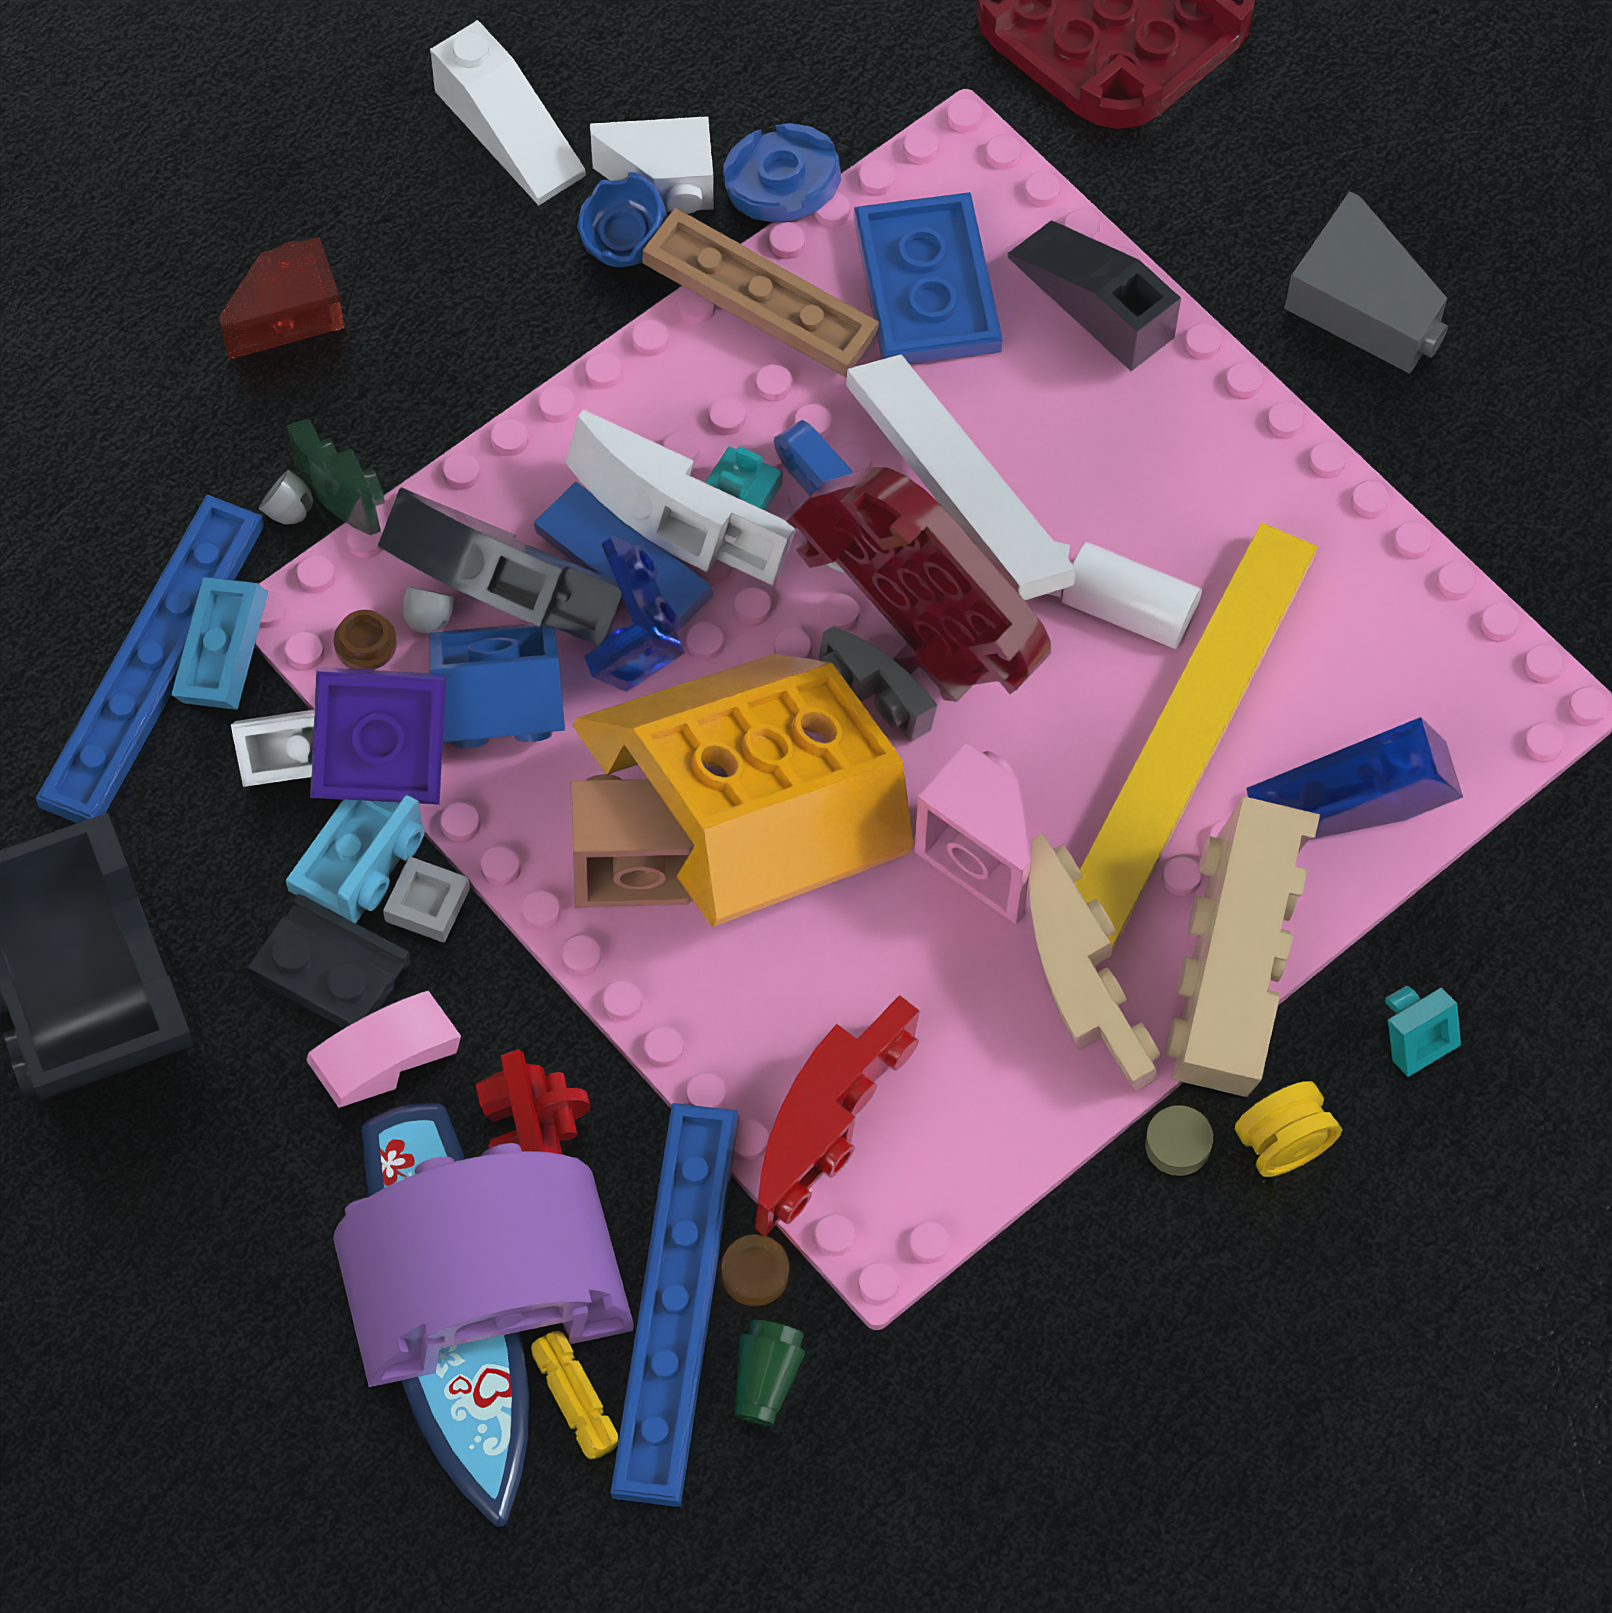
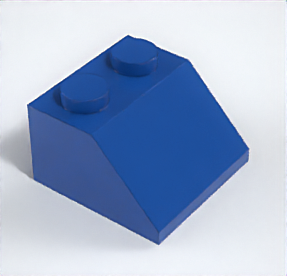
(499, 683)

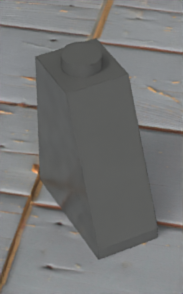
(1368, 289)

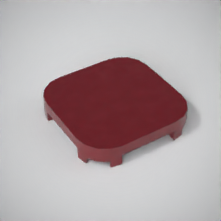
(1116, 57)
(925, 579)

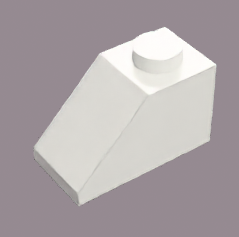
(664, 152)

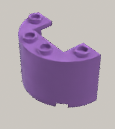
(477, 1257)

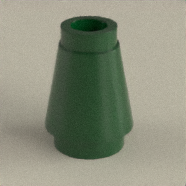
(766, 1370)

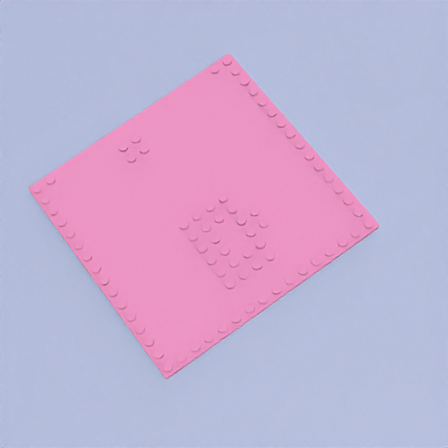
(1141, 462)

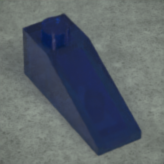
(1370, 781)

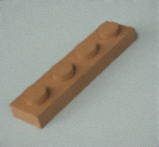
(760, 292)

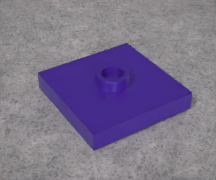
(378, 735)

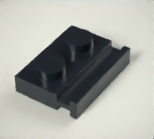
(328, 963)

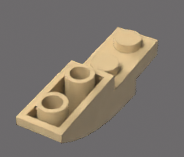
(1070, 944)

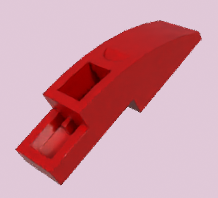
(818, 1112)

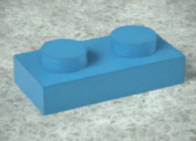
(220, 643)

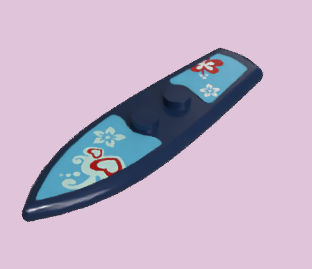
(479, 1396)

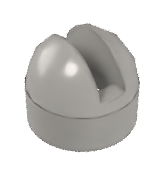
(287, 500)
(427, 610)

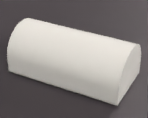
(1132, 595)
(274, 747)

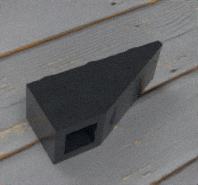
(1102, 290)

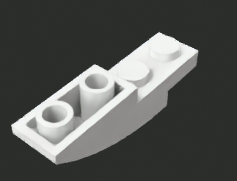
(661, 501)

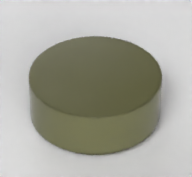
(1179, 1140)

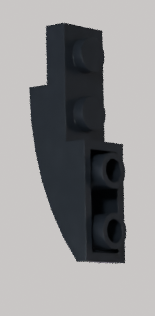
(500, 569)

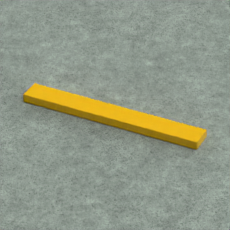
(1193, 723)

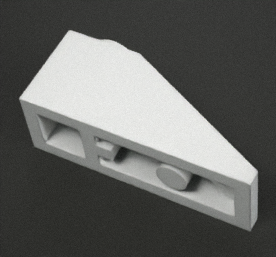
(504, 112)

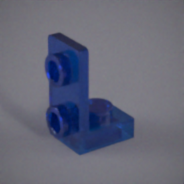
(652, 640)

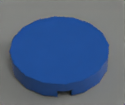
(782, 173)

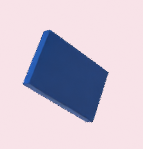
(928, 278)

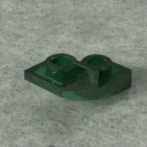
(336, 478)

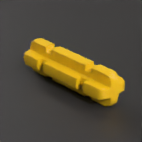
(574, 1395)

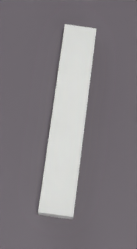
(960, 476)

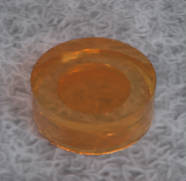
(755, 1270)

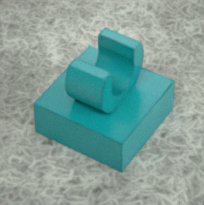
(746, 477)
(1422, 1028)

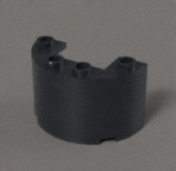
(80, 963)

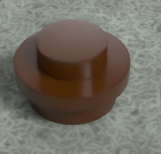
(365, 640)

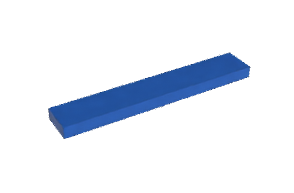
(146, 665)
(675, 1306)

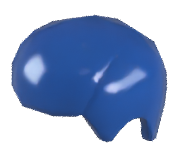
(621, 220)

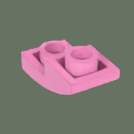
(374, 1050)

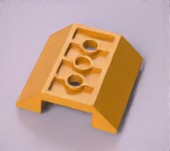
(790, 805)

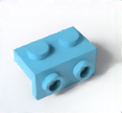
(356, 853)

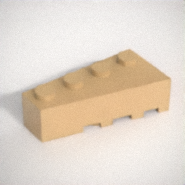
(1239, 946)

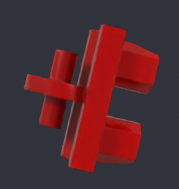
(540, 1104)

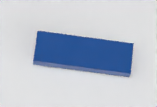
(579, 525)

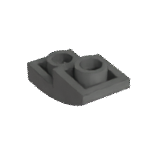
(872, 672)

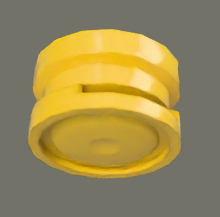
(1288, 1128)

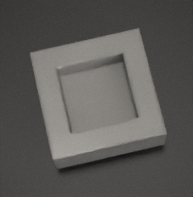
(426, 899)

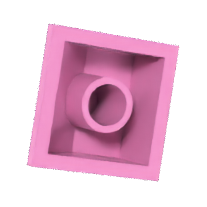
(976, 829)

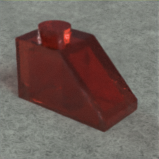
(282, 300)

